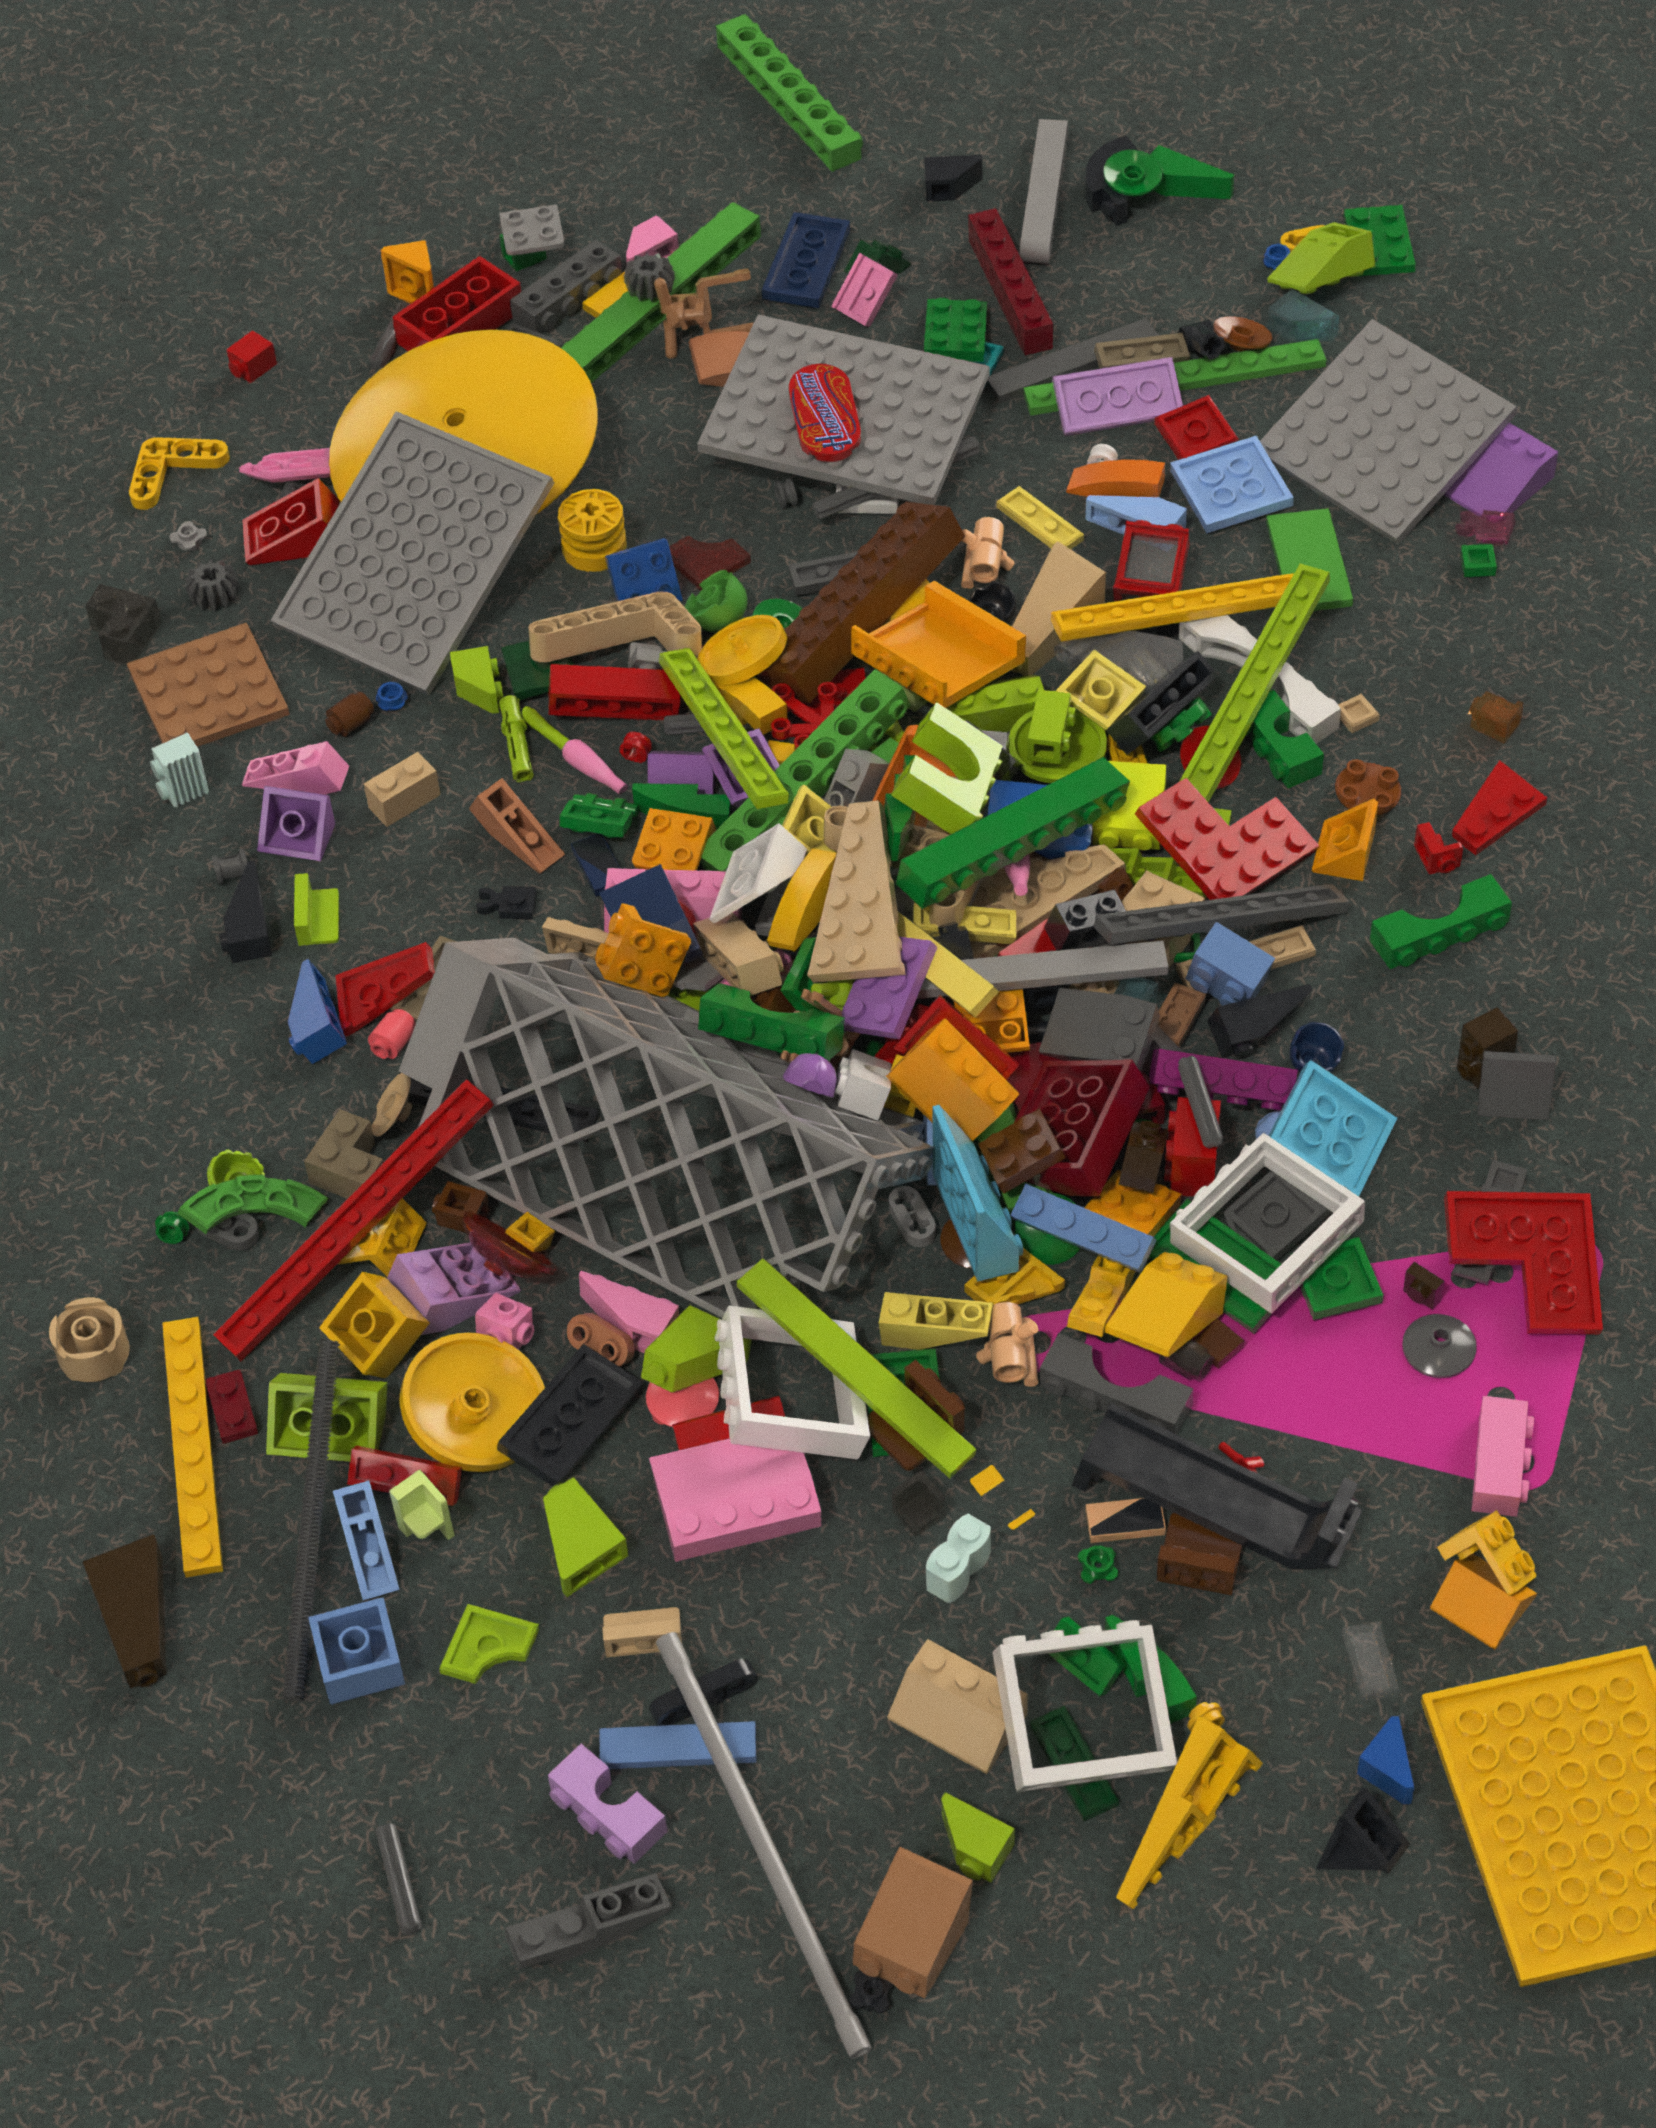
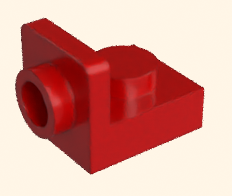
(1433, 852)

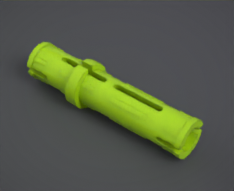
(514, 729)

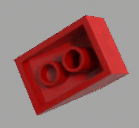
(289, 525)

